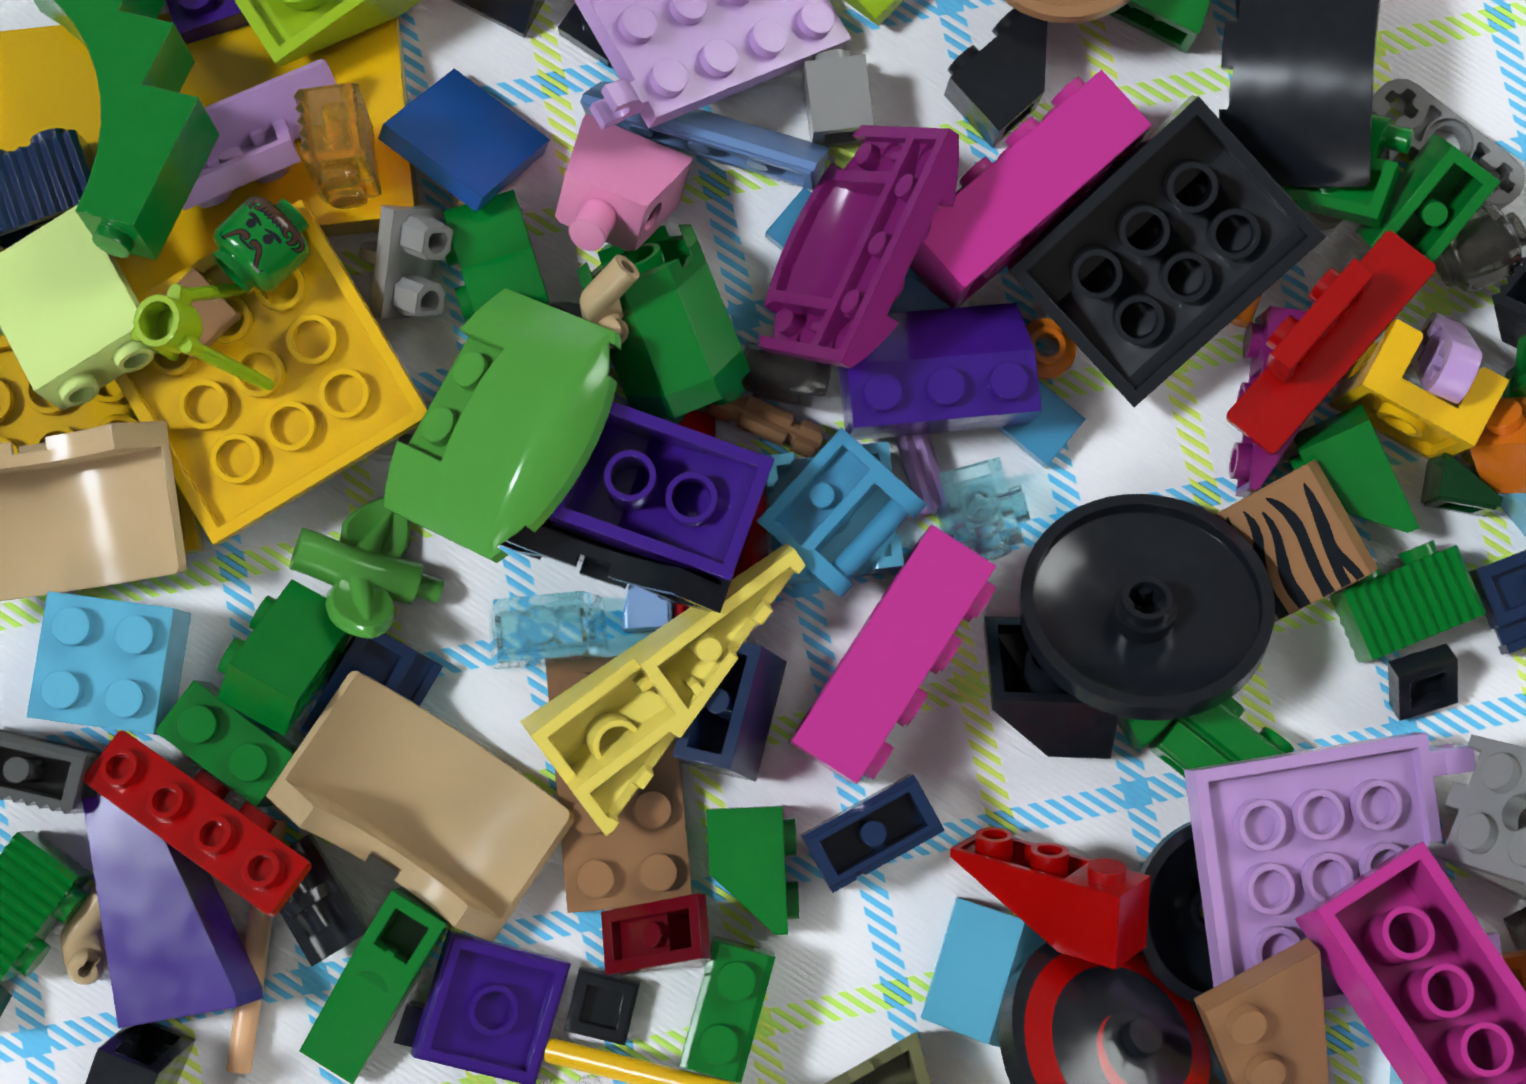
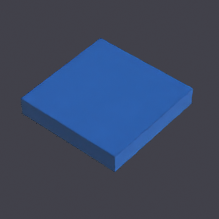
(464, 139)

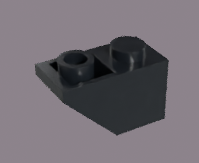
(1003, 79)

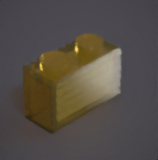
(338, 144)

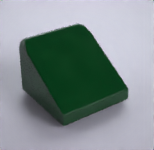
(1455, 488)

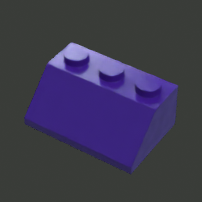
(944, 375)

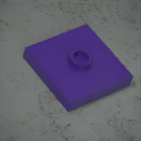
(490, 1008)

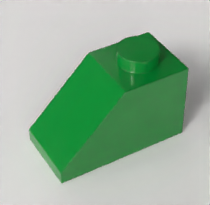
(1356, 468)

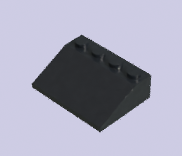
(1165, 250)

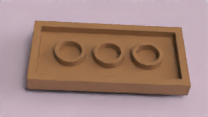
(649, 847)

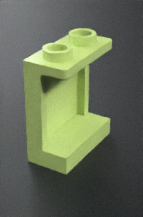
(68, 312)

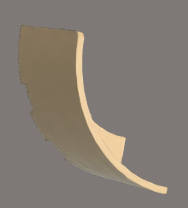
(89, 511)
(423, 802)

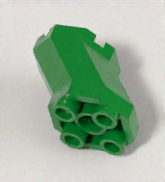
(679, 335)

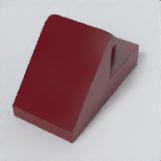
(656, 935)

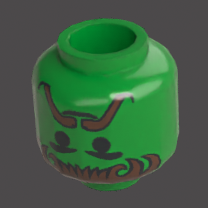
(261, 244)

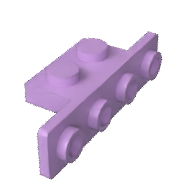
(255, 135)

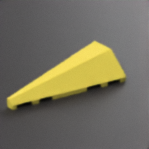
(627, 713)

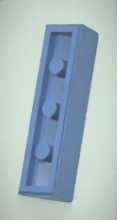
(730, 143)

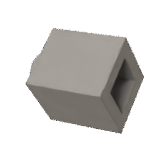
(837, 97)

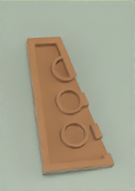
(1271, 1020)

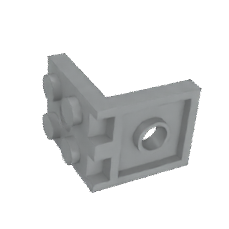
(1491, 818)

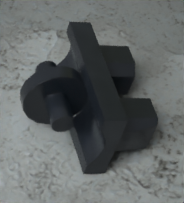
(320, 908)

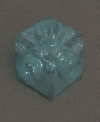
(983, 508)

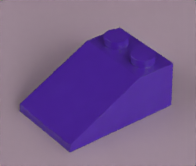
(666, 493)

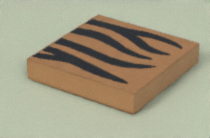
(1301, 538)

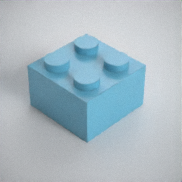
(108, 662)

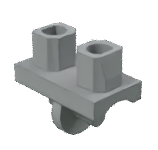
(405, 262)

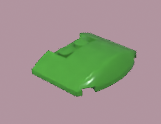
(506, 425)

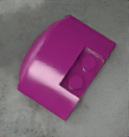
(857, 244)

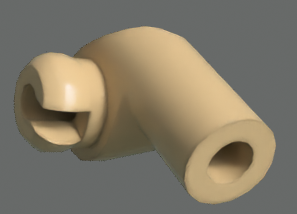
(601, 300)
(84, 943)

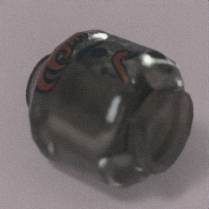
(1483, 250)

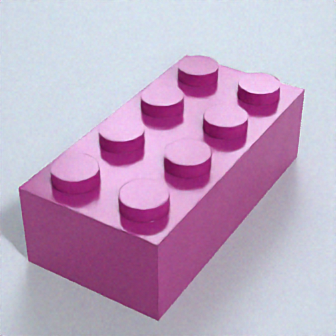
(1027, 187)
(892, 656)
(1422, 974)

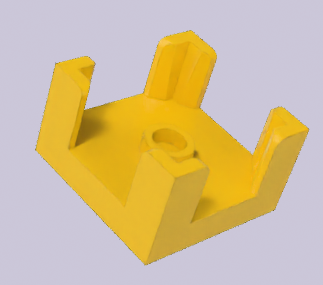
(1407, 411)

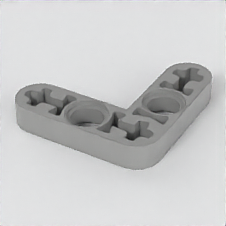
(1429, 115)

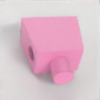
(619, 187)

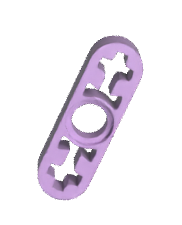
(1446, 358)

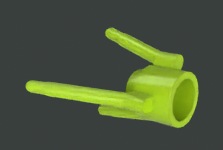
(175, 327)

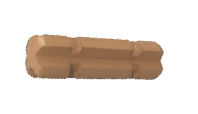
(771, 424)

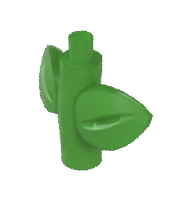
(365, 569)

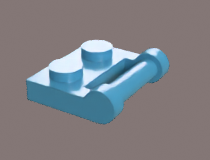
(827, 497)

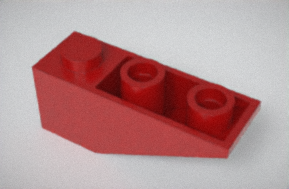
(1070, 901)

